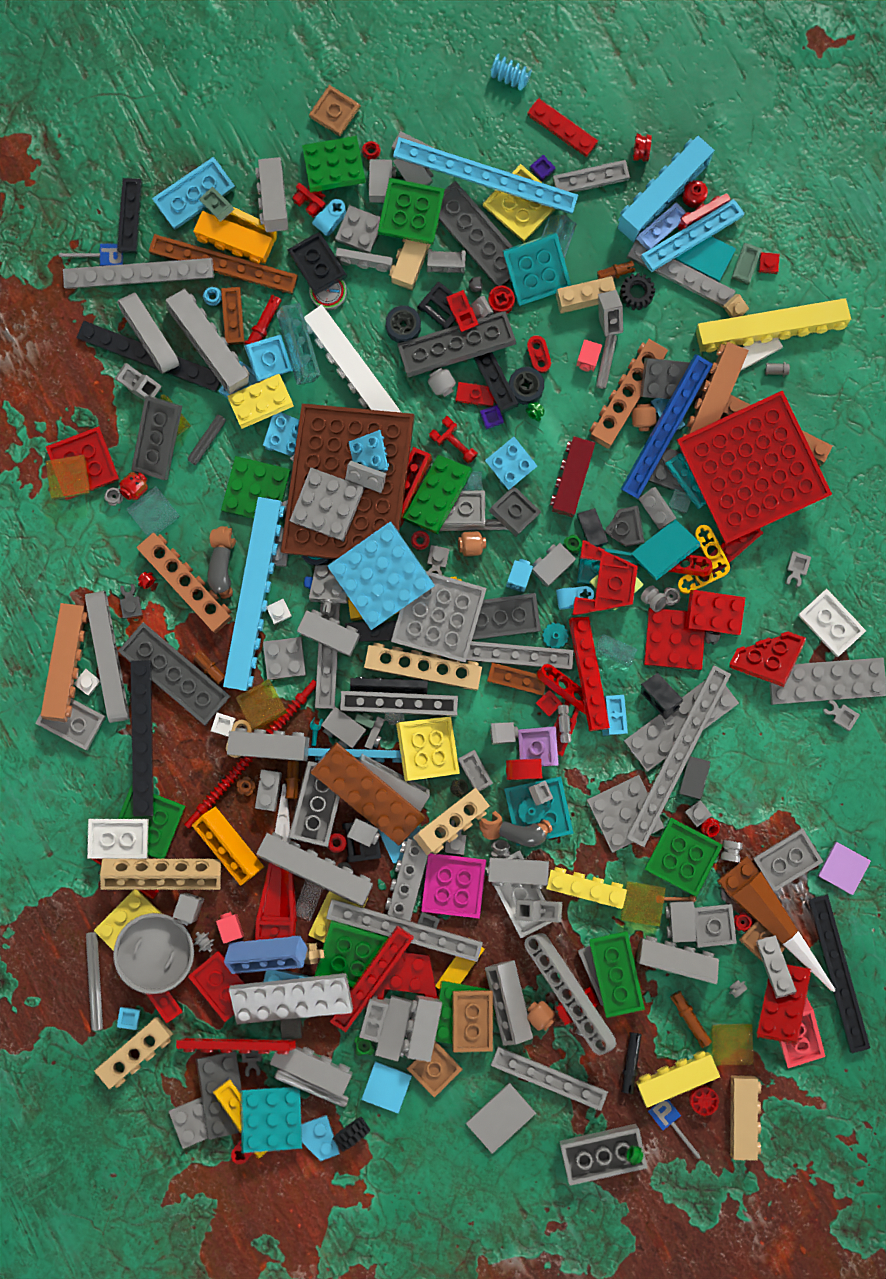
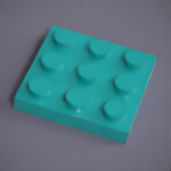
(536, 268)
(555, 809)
(270, 1119)

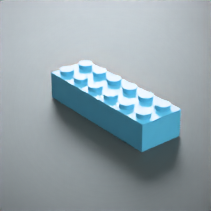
(666, 188)

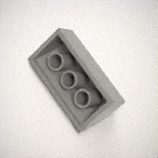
(677, 960)

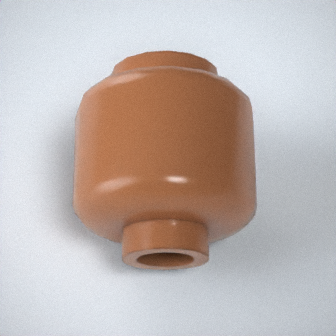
(644, 417)
(471, 543)
(541, 1015)

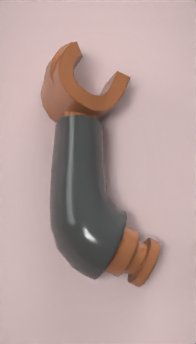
(218, 566)
(524, 835)

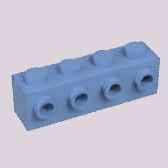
(266, 955)

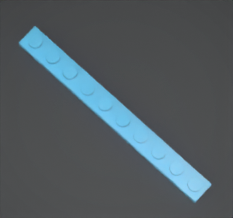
(485, 175)

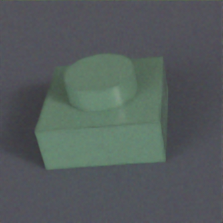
(365, 720)

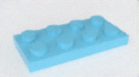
(181, 200)

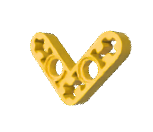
(719, 558)

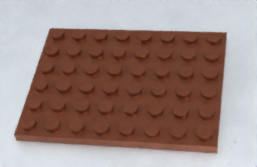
(325, 446)

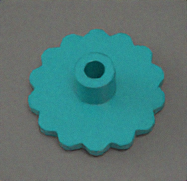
(555, 635)
(530, 812)

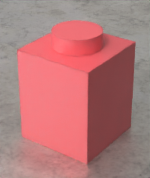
(588, 355)
(229, 927)

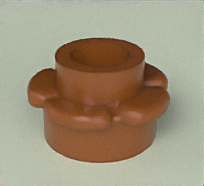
(247, 791)

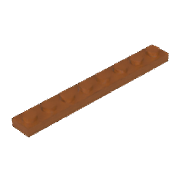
(225, 264)

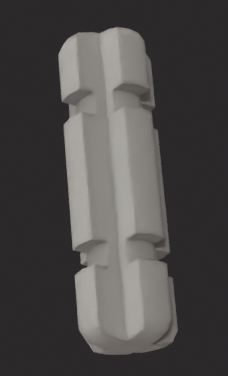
(564, 723)

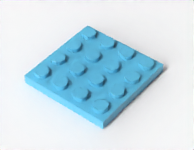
(381, 575)

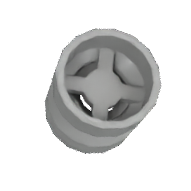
(654, 598)
(731, 851)

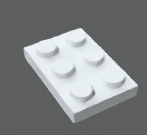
(831, 623)
(118, 838)

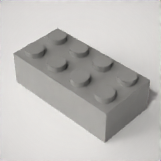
(314, 810)
(600, 1154)

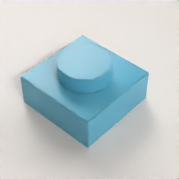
(128, 1018)

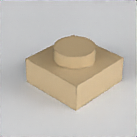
(736, 306)

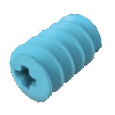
(510, 73)

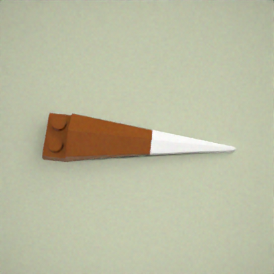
(753, 893)

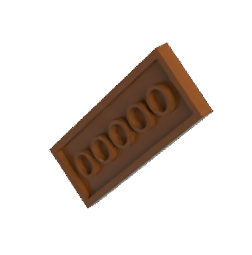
(367, 794)

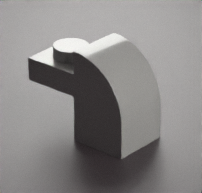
(136, 382)
(538, 910)

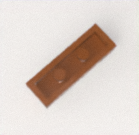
(233, 315)
(516, 679)

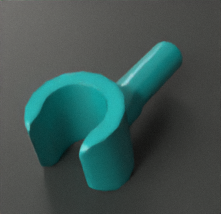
(315, 728)

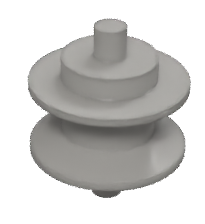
(203, 941)

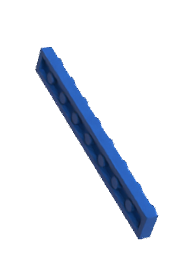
(666, 426)

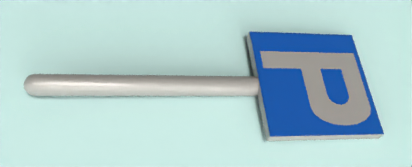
(108, 255)
(665, 1114)

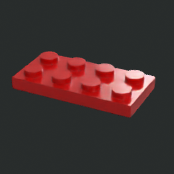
(783, 1016)

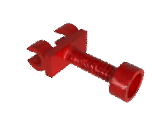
(469, 454)

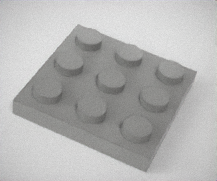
(327, 504)
(617, 810)

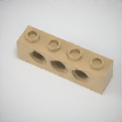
(426, 837)
(107, 1071)

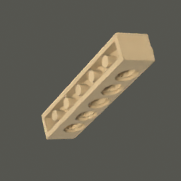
(472, 668)
(160, 874)

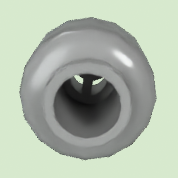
(441, 382)

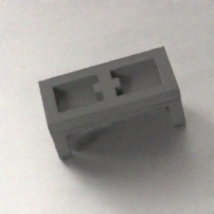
(695, 778)

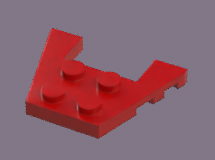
(614, 582)
(409, 974)

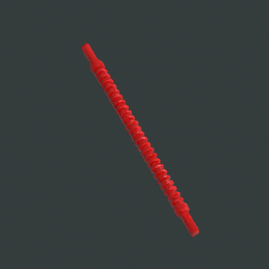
(202, 808)

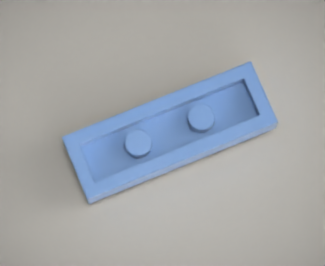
(661, 227)

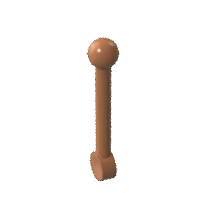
(690, 898)

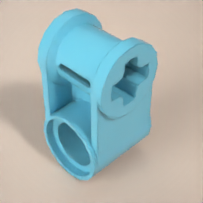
(328, 219)
(567, 595)

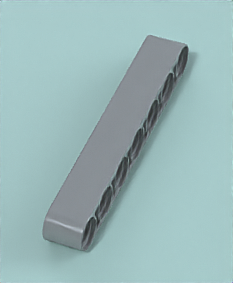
(107, 656)
(578, 997)

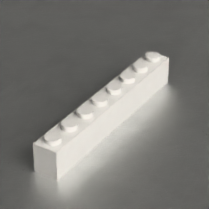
(348, 361)

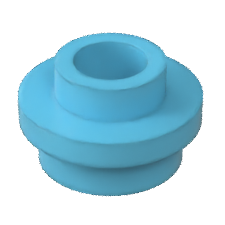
(210, 291)

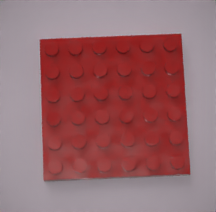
(754, 467)

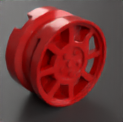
(642, 147)
(501, 299)
(703, 1100)

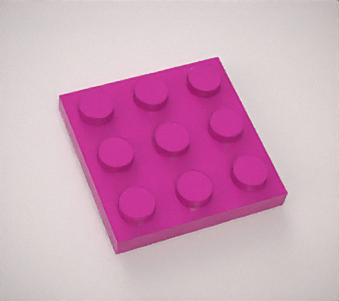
(453, 885)

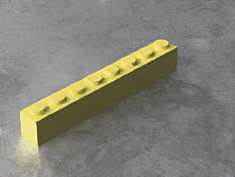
(774, 324)

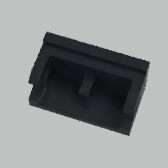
(661, 695)

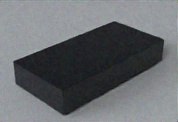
(592, 527)

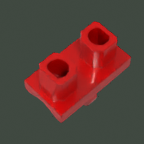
(303, 194)

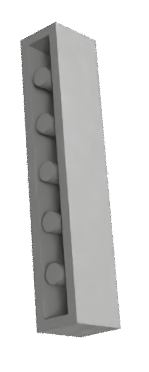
(207, 341)
(399, 703)
(315, 870)

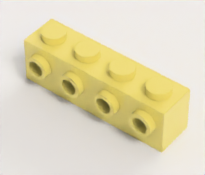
(587, 889)
(677, 1079)

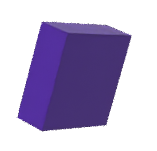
(542, 168)
(491, 417)

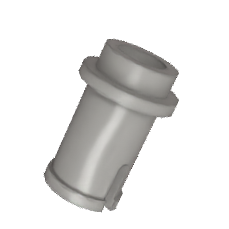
(777, 369)

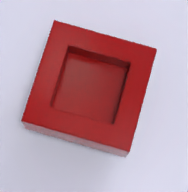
(769, 263)
(548, 703)

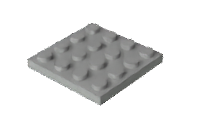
(441, 618)

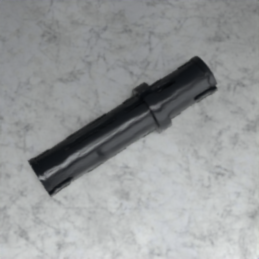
(630, 1071)

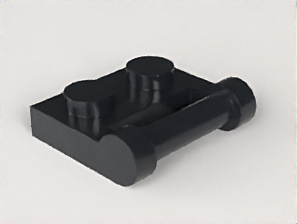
(438, 297)
(367, 852)

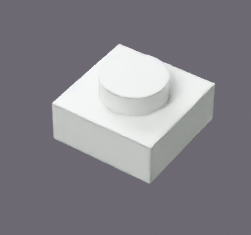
(279, 611)
(87, 682)
(223, 724)

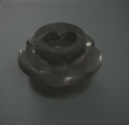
(459, 787)

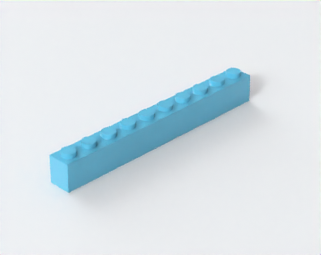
(253, 594)

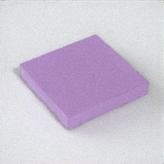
(539, 744)
(844, 868)

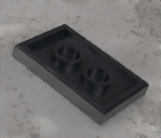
(317, 263)

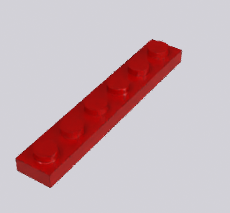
(589, 673)
(374, 976)
(243, 1045)

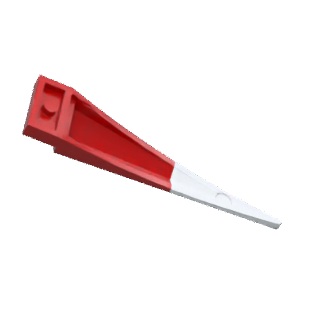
(278, 905)

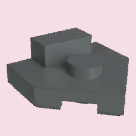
(627, 527)

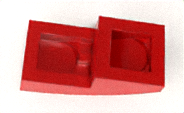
(462, 311)

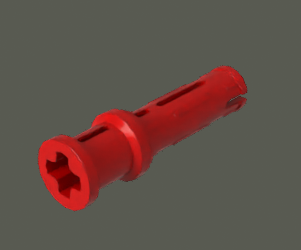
(259, 330)

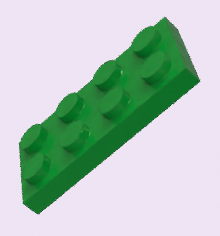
(437, 494)
(616, 974)

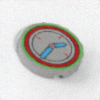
(330, 297)

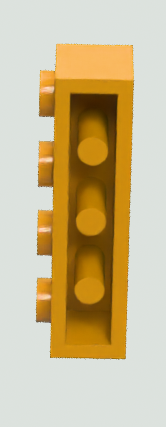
(233, 238)
(227, 846)

